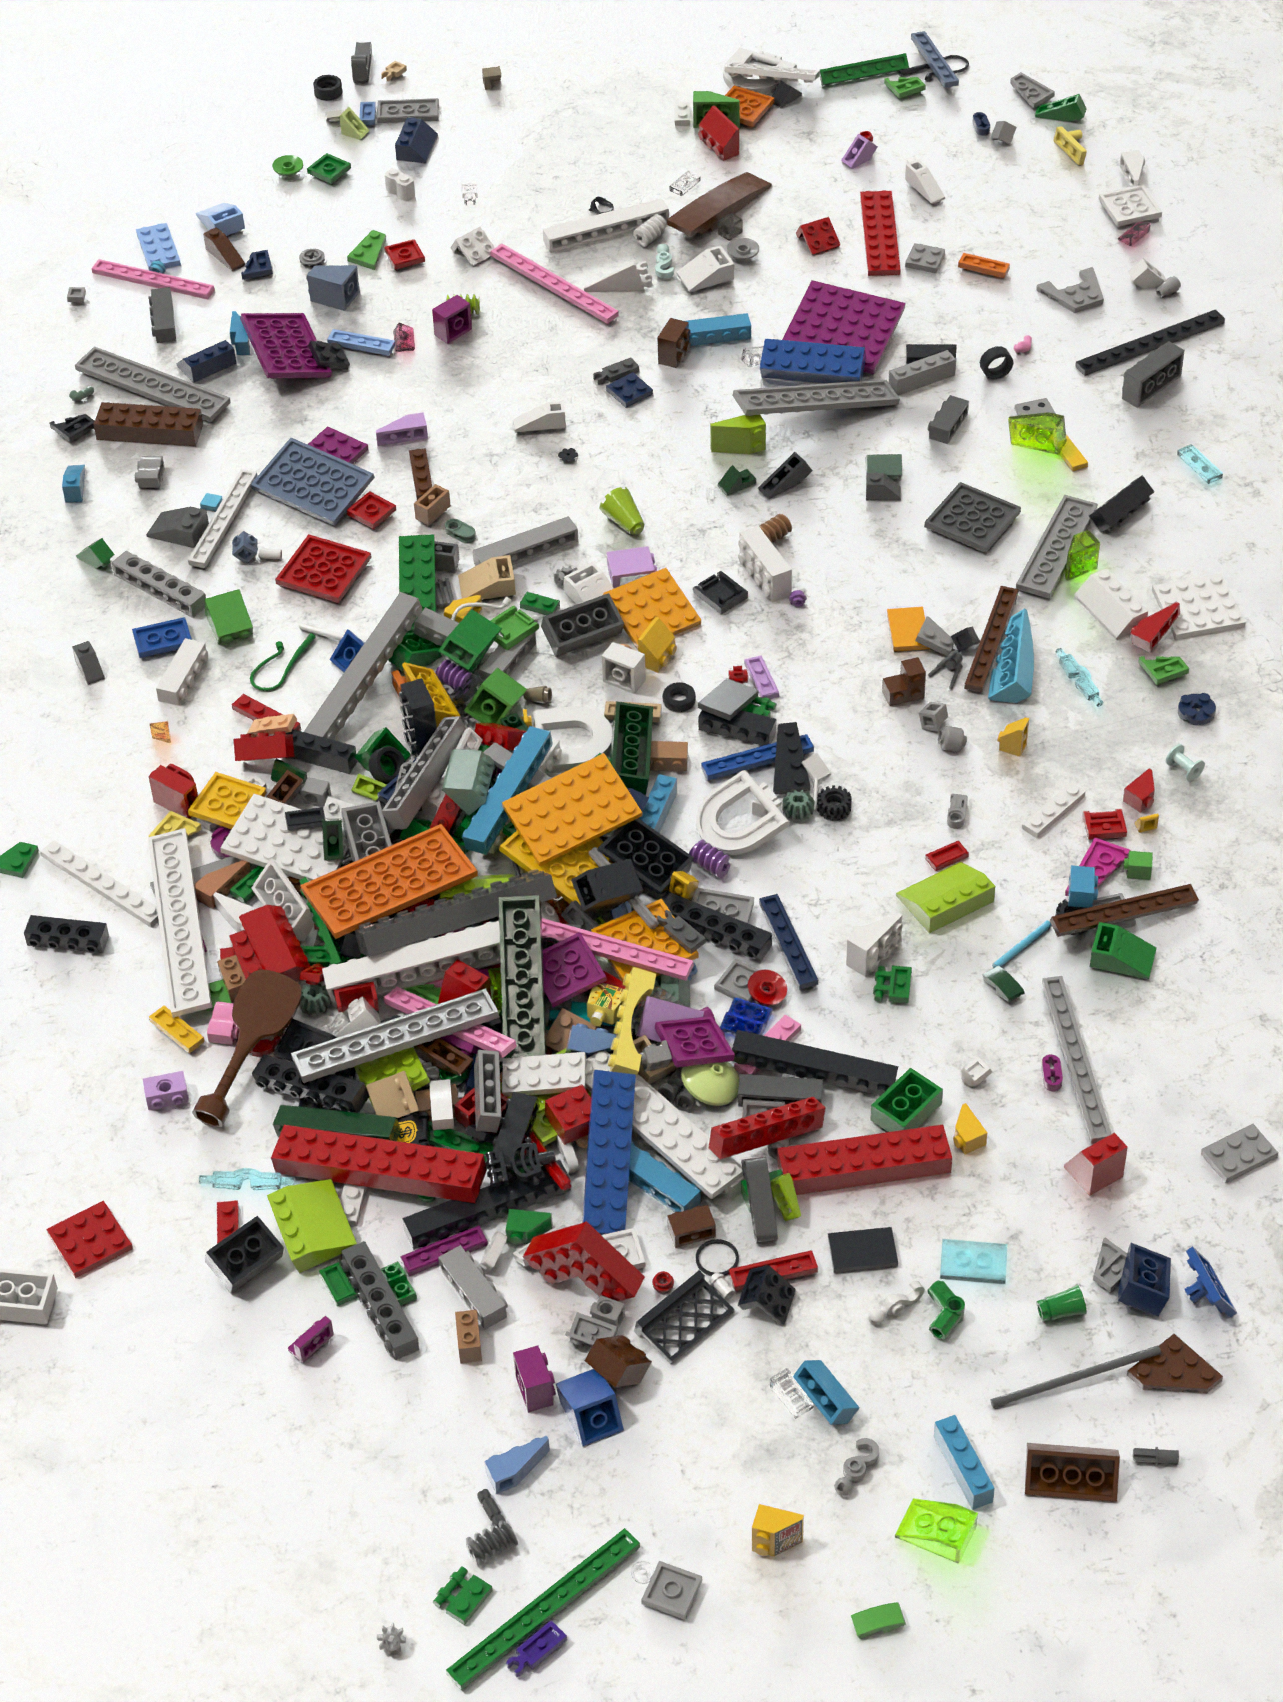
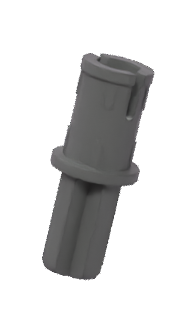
(1156, 1455)

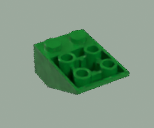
(470, 641)
(1121, 952)

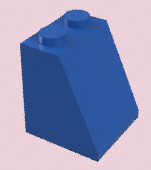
(590, 1406)

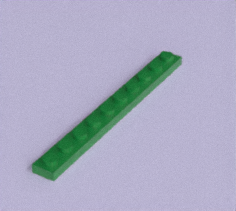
(542, 1609)

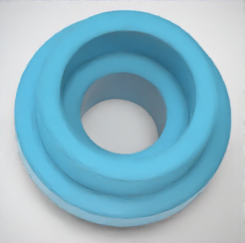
(157, 266)

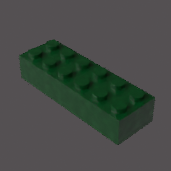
(632, 744)

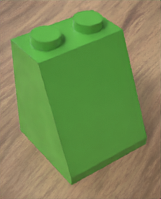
(228, 616)
(495, 698)

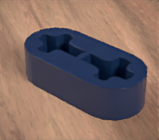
(981, 123)

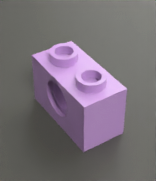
(165, 1090)

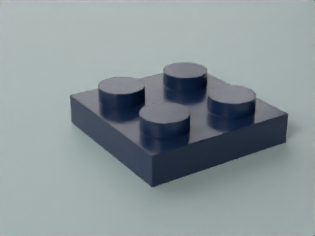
(629, 390)

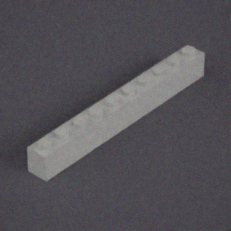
(365, 667)

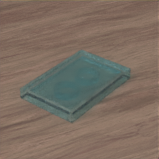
(973, 1261)

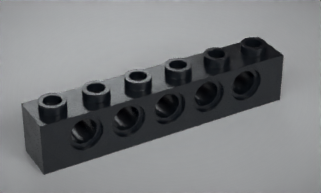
(721, 928)
(327, 1090)

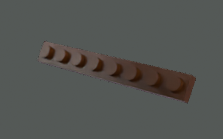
(991, 639)
(1124, 910)

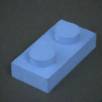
(367, 113)

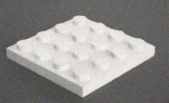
(1204, 606)

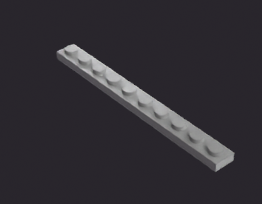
(1076, 1059)

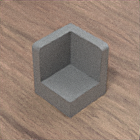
(1003, 131)

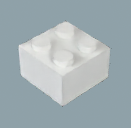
(623, 667)

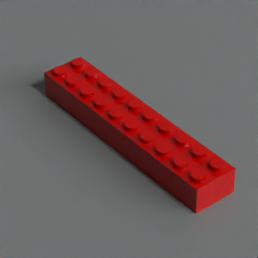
(379, 1163)

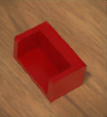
(346, 995)

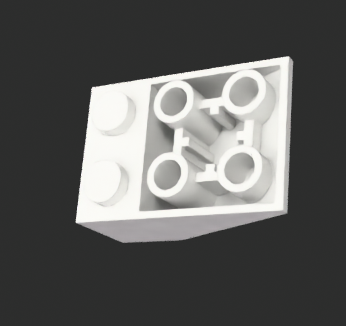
(707, 269)
(586, 583)
(873, 944)
(355, 1018)

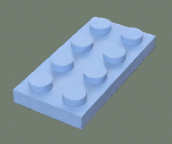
(158, 245)

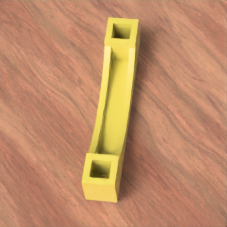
(637, 987)

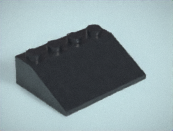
(650, 852)

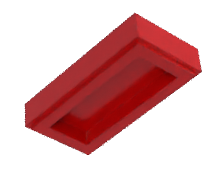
(947, 855)

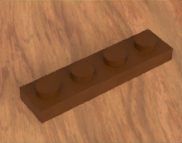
(420, 471)

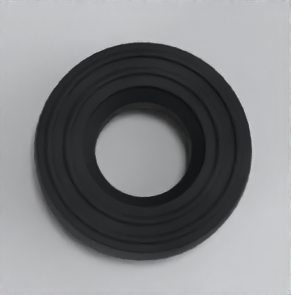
(679, 688)

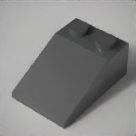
(180, 526)

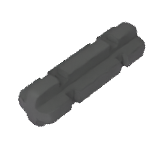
(490, 1506)

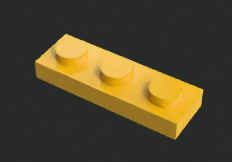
(176, 1029)

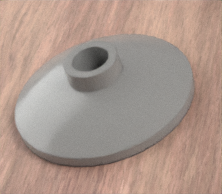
(743, 248)

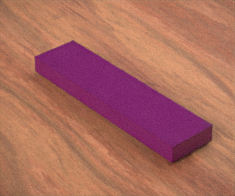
(428, 1256)

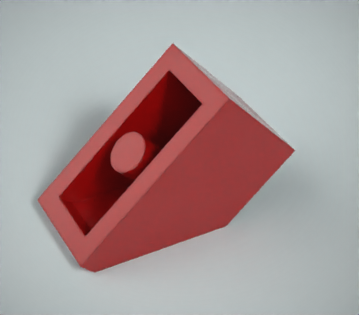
(1140, 792)

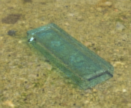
(1200, 464)

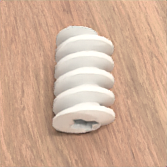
(650, 230)

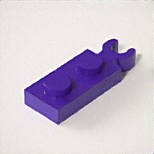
(537, 1648)

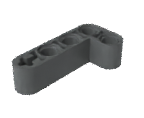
(361, 62)
(760, 1198)

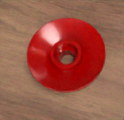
(769, 981)

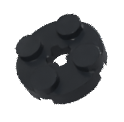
(464, 693)

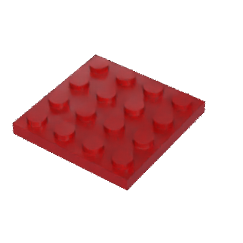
(323, 568)

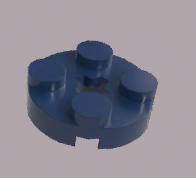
(1200, 701)

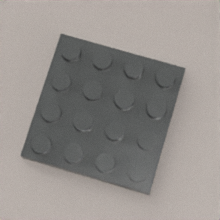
(972, 517)

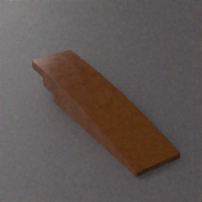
(717, 203)

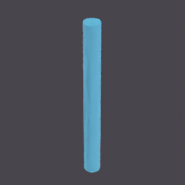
(1022, 944)

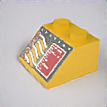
(776, 1530)

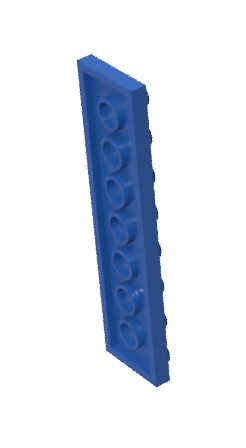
(609, 1151)

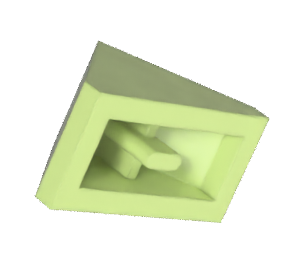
(352, 125)

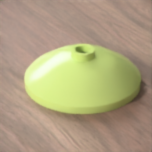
(711, 1083)

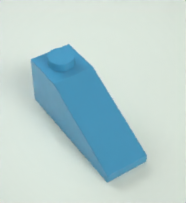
(73, 483)

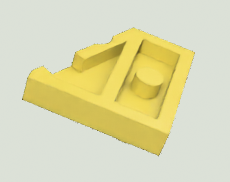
(175, 822)

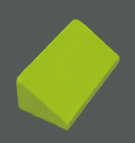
(367, 786)

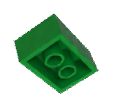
(906, 1102)

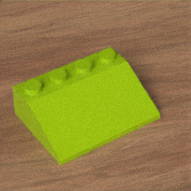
(947, 896)
(311, 1222)

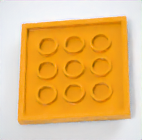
(650, 598)
(634, 930)

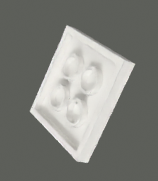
(1130, 205)

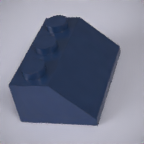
(415, 141)
(208, 361)

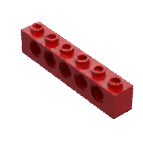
(766, 1127)

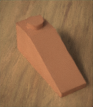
(220, 882)

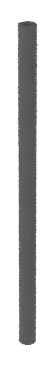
(1075, 1376)

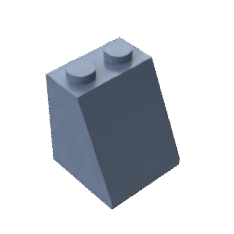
(333, 285)

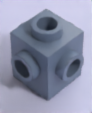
(244, 546)

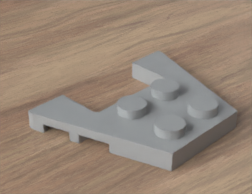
(1079, 296)

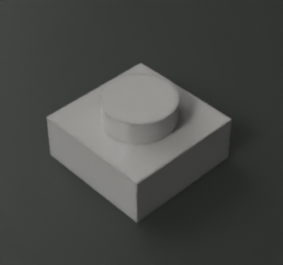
(76, 294)

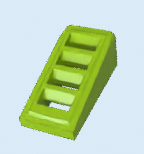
(783, 1193)

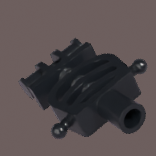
(540, 1159)

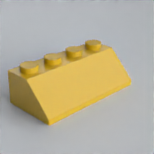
(442, 703)

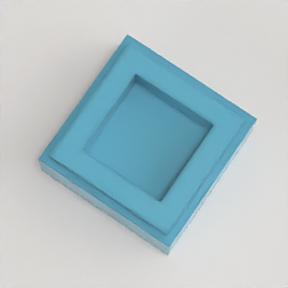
(211, 502)

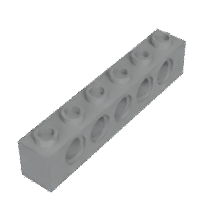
(159, 583)

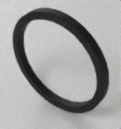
(716, 1241)

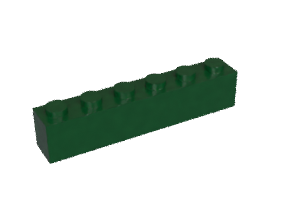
(338, 1121)

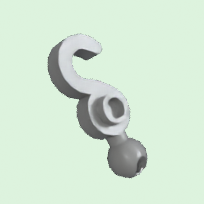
(855, 1467)

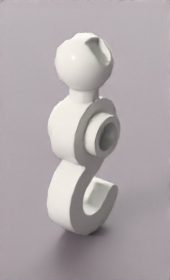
(895, 1303)

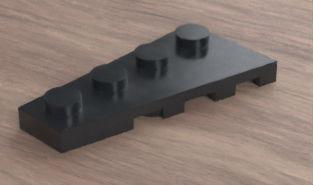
(789, 770)

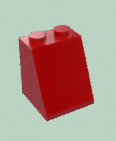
(462, 980)
(1099, 1164)

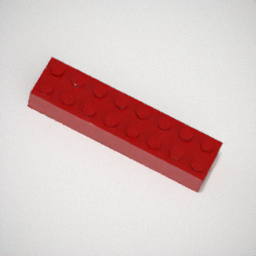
(866, 1159)

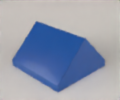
(346, 650)

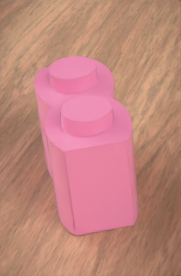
(221, 1026)

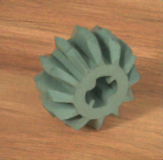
(798, 805)
(314, 999)

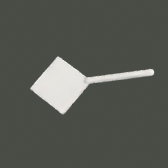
(817, 770)

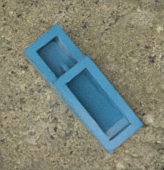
(238, 335)

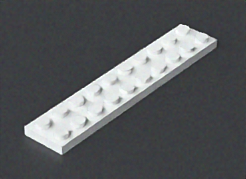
(673, 1136)

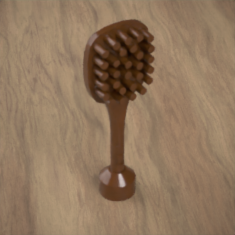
(259, 1012)

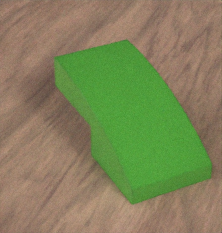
(878, 1618)

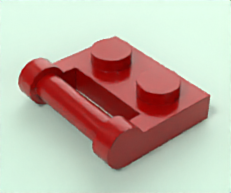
(1104, 824)

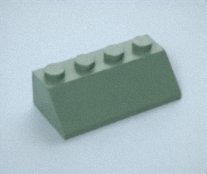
(468, 778)

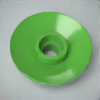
(287, 165)

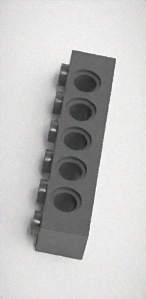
(361, 1257)

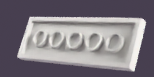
(766, 71)

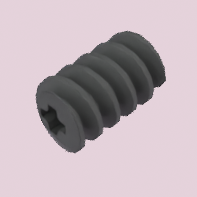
(490, 1540)

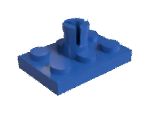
(1207, 1284)

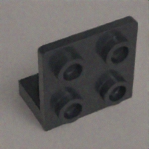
(768, 1291)

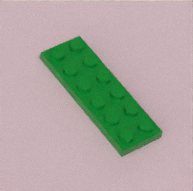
(418, 569)

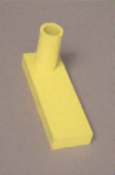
(1069, 145)

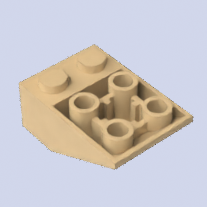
(489, 579)

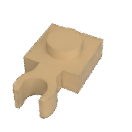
(394, 69)

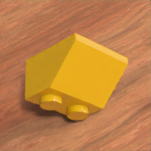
(657, 645)

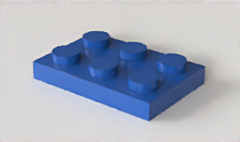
(160, 637)

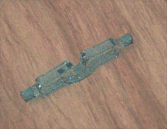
(1083, 683)
(235, 1179)

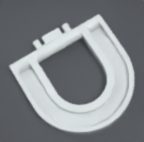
(761, 86)
(576, 717)
(755, 834)

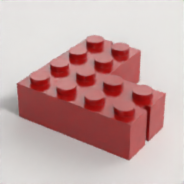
(587, 1255)

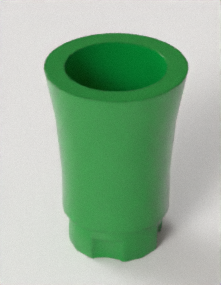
(1063, 1304)

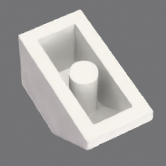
(1146, 275)

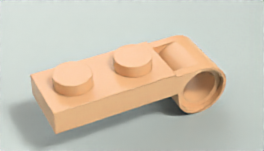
(272, 724)

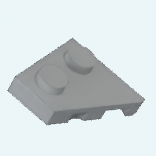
(934, 637)
(1109, 1265)

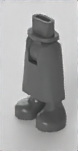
(670, 1090)

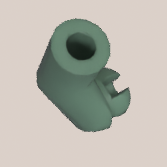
(77, 396)

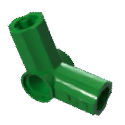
(947, 1317)

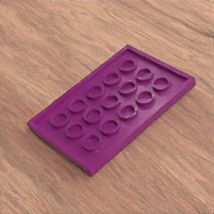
(283, 344)

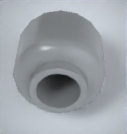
(952, 738)

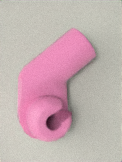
(1023, 346)

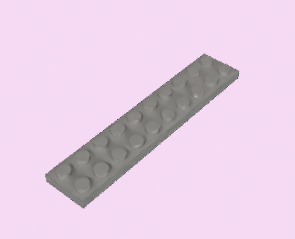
(151, 383)
(815, 397)
(394, 1035)

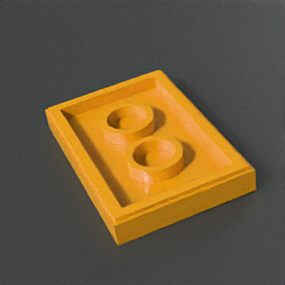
(904, 628)

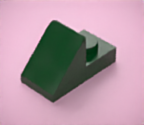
(735, 481)

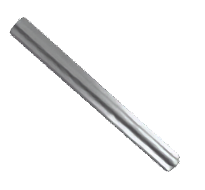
(635, 902)

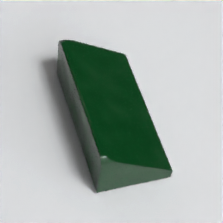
(281, 767)

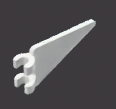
(623, 279)

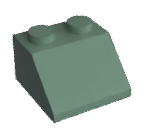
(884, 463)

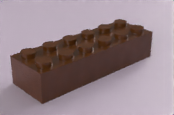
(148, 424)

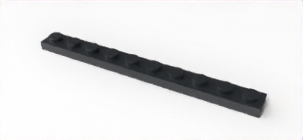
(1149, 342)

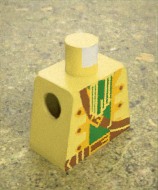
(604, 1004)

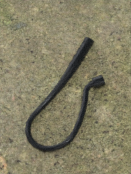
(929, 75)

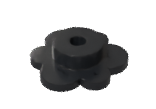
(568, 454)

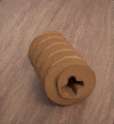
(776, 527)

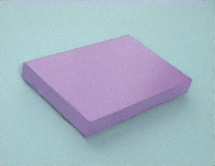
(660, 1010)

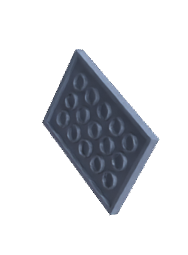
(312, 481)

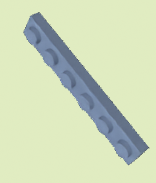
(934, 59)

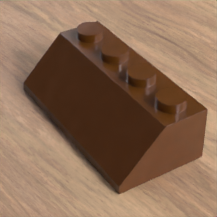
(1072, 1472)

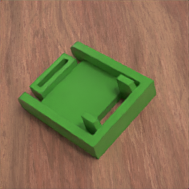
(515, 627)

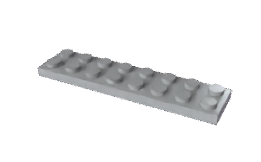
(1051, 552)

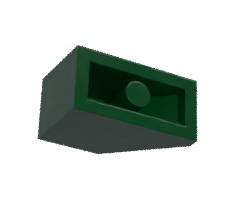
(332, 839)

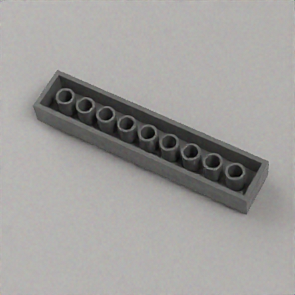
(449, 914)

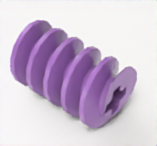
(452, 674)
(710, 858)

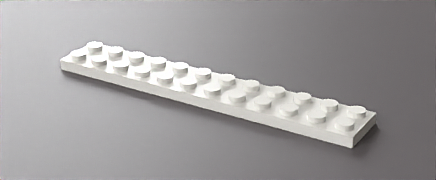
(179, 923)

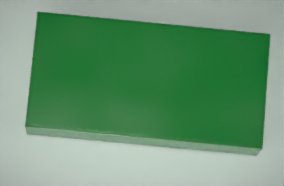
(337, 1284)

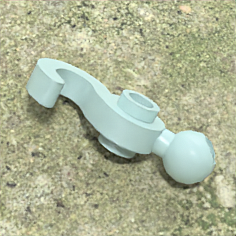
(663, 260)

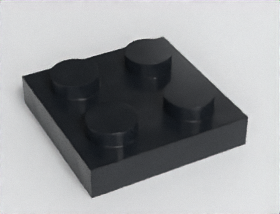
(329, 354)

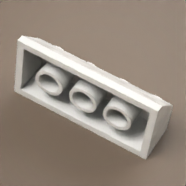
(1111, 603)
(275, 889)

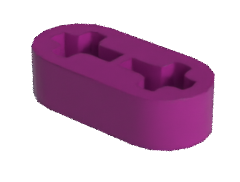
(1056, 1072)

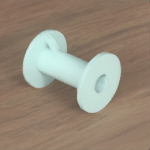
(1176, 757)

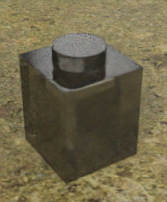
(730, 226)

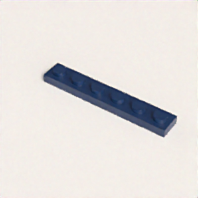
(788, 941)

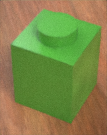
(1139, 865)

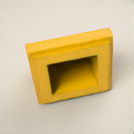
(1147, 823)

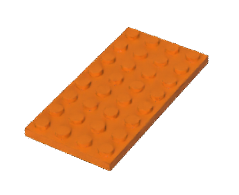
(388, 880)

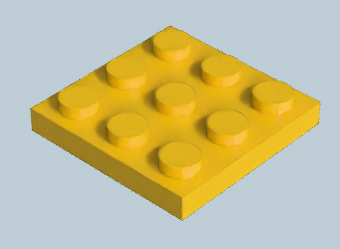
(224, 799)

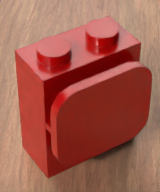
(173, 789)

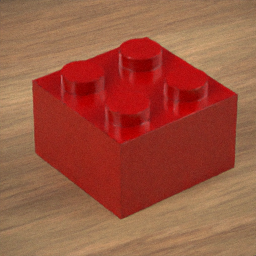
(569, 1114)

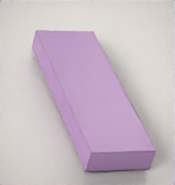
(761, 677)

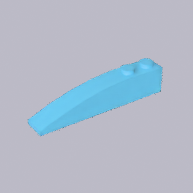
(1015, 668)

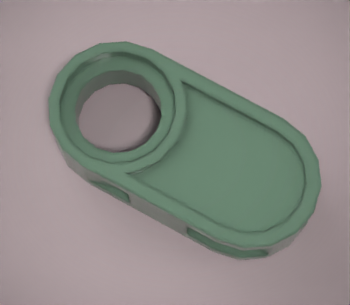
(463, 532)

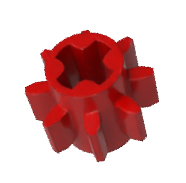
(738, 674)

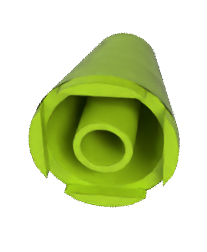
(622, 510)

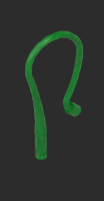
(279, 645)

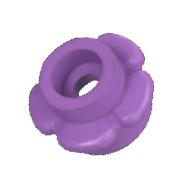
(797, 598)

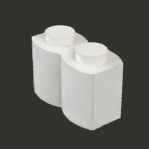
(399, 184)

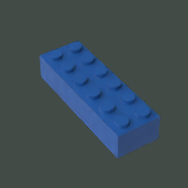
(811, 361)

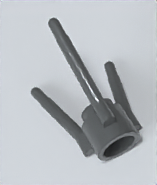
(952, 661)

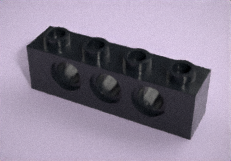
(66, 934)

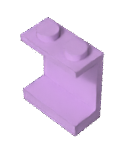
(629, 563)

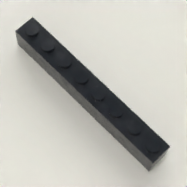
(813, 1062)
(492, 1202)

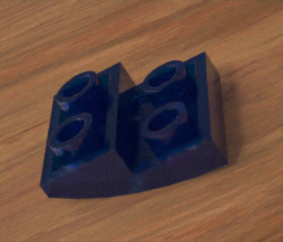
(746, 1017)

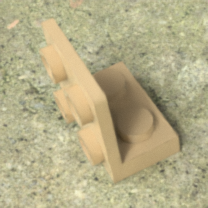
(393, 1096)

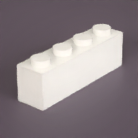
(182, 672)

